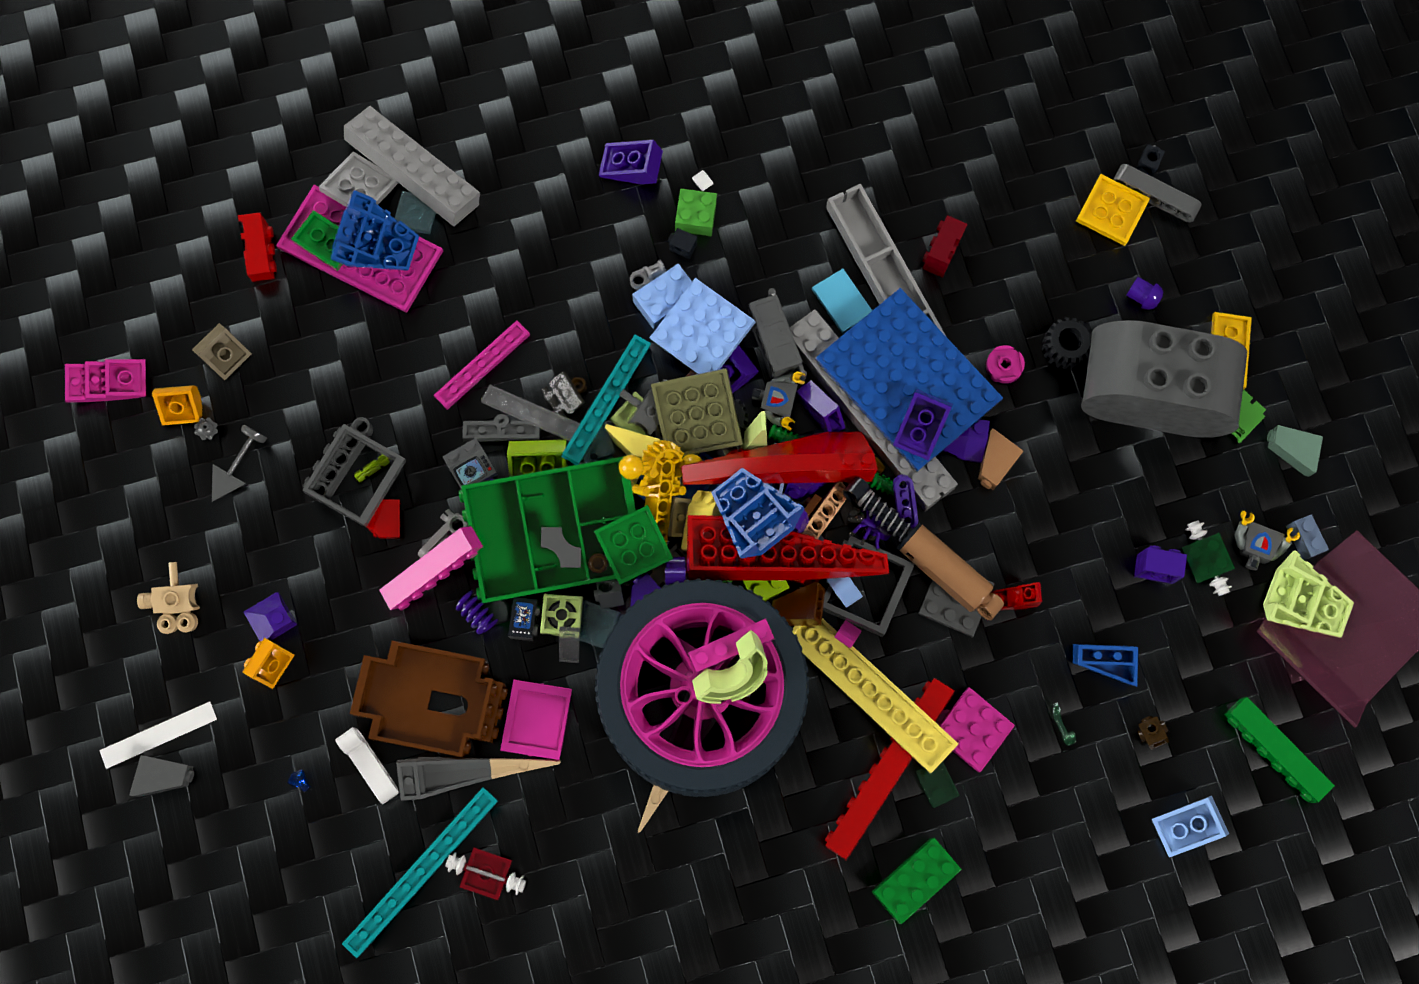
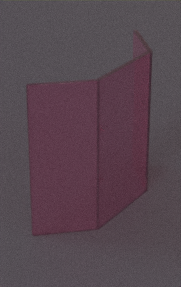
(1377, 636)

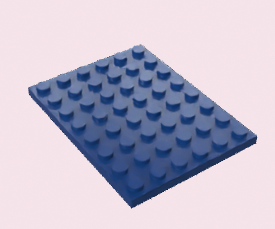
(896, 354)

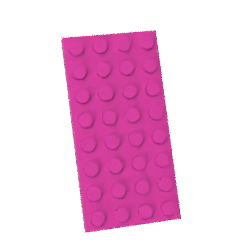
(391, 286)

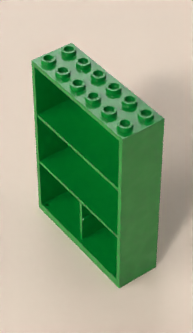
(510, 517)

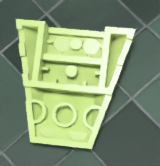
(1306, 599)

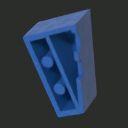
(1109, 660)

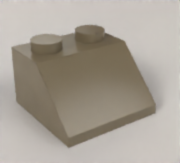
(221, 351)

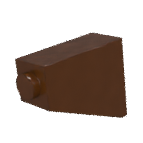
(802, 606)

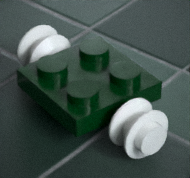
(1208, 558)

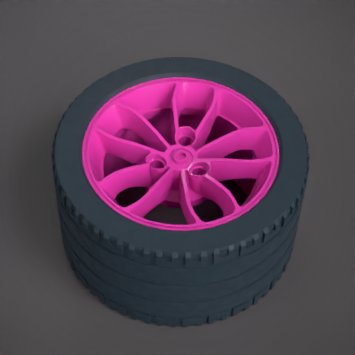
(639, 744)

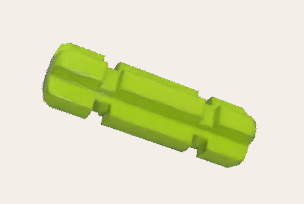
(371, 468)

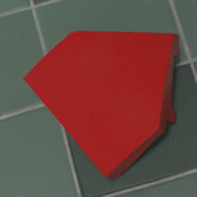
(386, 520)

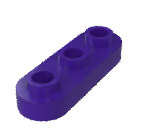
(907, 492)

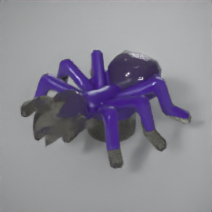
(872, 530)

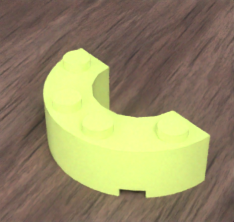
(739, 679)

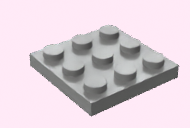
(358, 175)

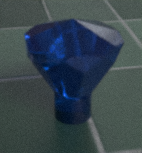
(298, 779)

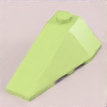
(756, 434)

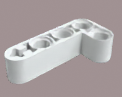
(368, 764)

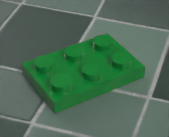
(317, 238)

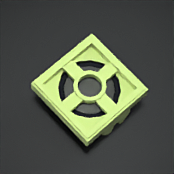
(560, 613)

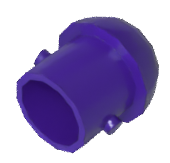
(1145, 293)

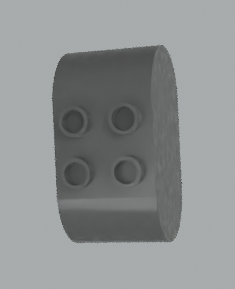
(1165, 379)

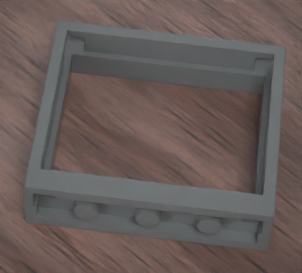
(330, 451)
(880, 629)

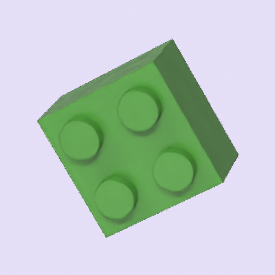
(696, 212)

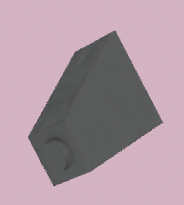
(159, 775)

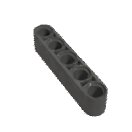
(1160, 193)
(351, 455)

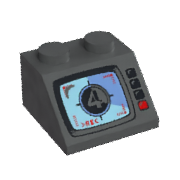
(470, 464)

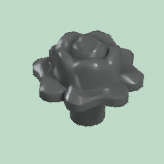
(206, 428)

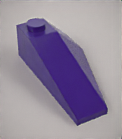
(972, 443)

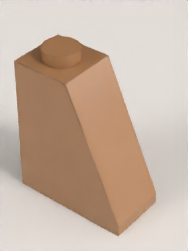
(997, 459)

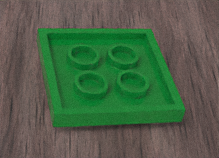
(633, 544)

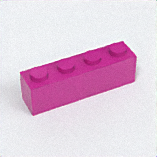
(726, 648)

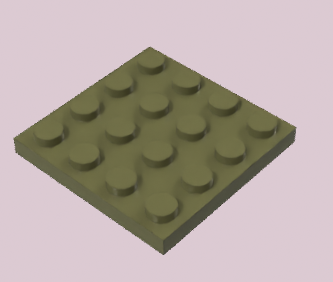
(698, 412)

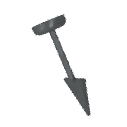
(225, 482)

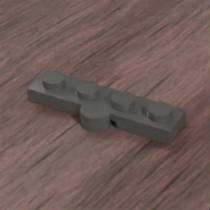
(500, 430)

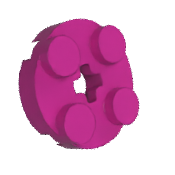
(1011, 356)

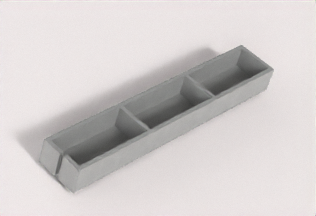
(874, 248)
(812, 338)

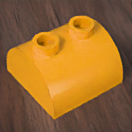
(178, 404)
(267, 663)

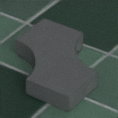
(554, 540)

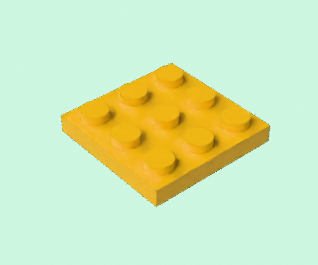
(1112, 209)

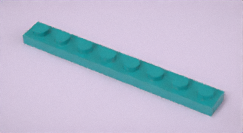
(605, 400)

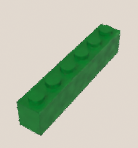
(1278, 750)

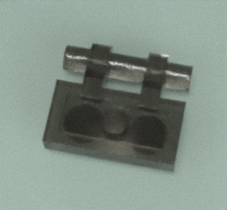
(566, 393)

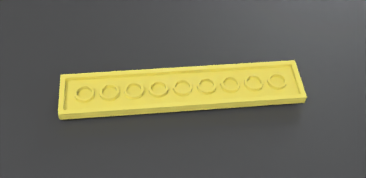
(876, 695)

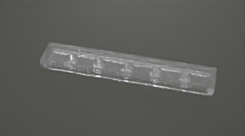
(530, 412)

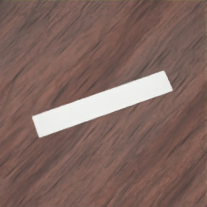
(158, 735)

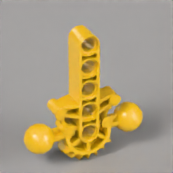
(661, 470)

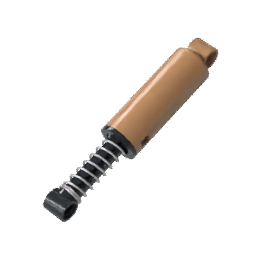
(930, 554)

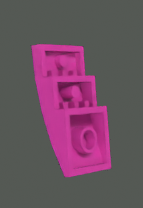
(105, 380)

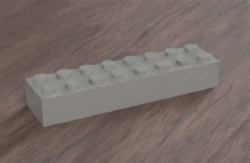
(411, 165)

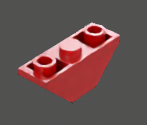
(1020, 596)

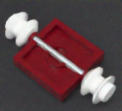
(485, 873)

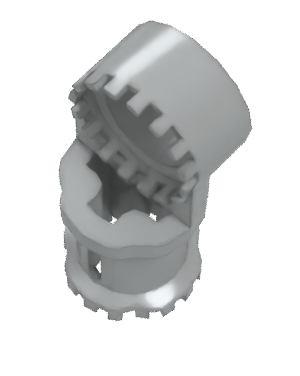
(647, 274)

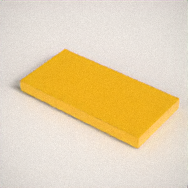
(1235, 328)

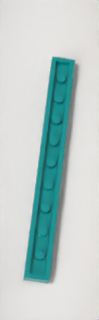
(419, 872)

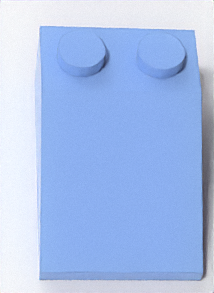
(1190, 826)

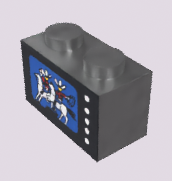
(523, 619)

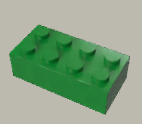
(916, 880)

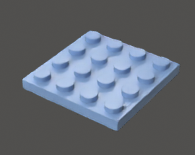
(702, 329)

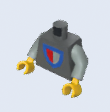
(779, 398)
(1260, 543)

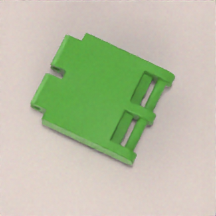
(1249, 416)

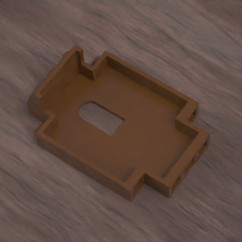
(400, 690)

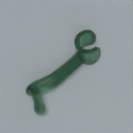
(1068, 738)

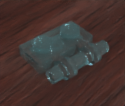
(601, 446)

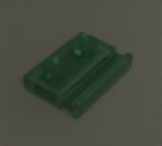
(937, 785)

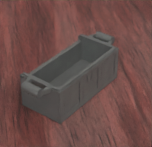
(775, 337)

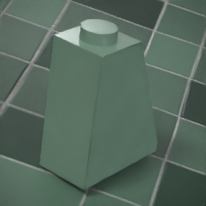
(1296, 448)

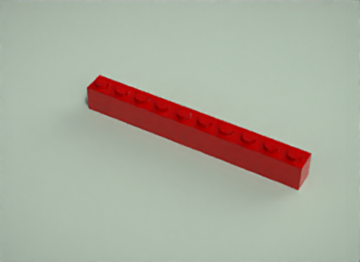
(882, 778)

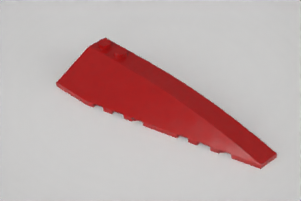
(808, 459)
(794, 557)

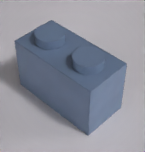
(1310, 540)

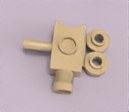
(172, 600)

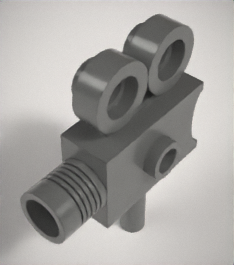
(645, 414)

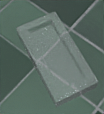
(569, 644)

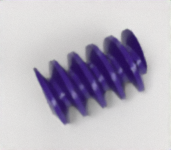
(475, 613)

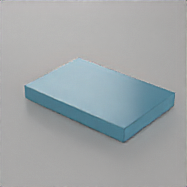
(842, 300)

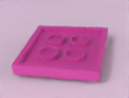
(976, 729)

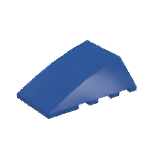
(755, 513)

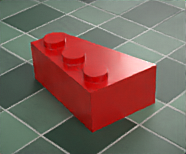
(258, 247)

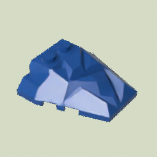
(372, 237)

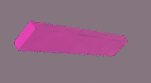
(481, 365)

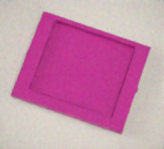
(536, 719)

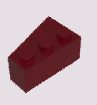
(943, 245)

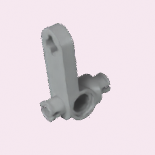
(444, 532)

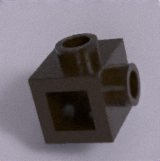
(1155, 738)

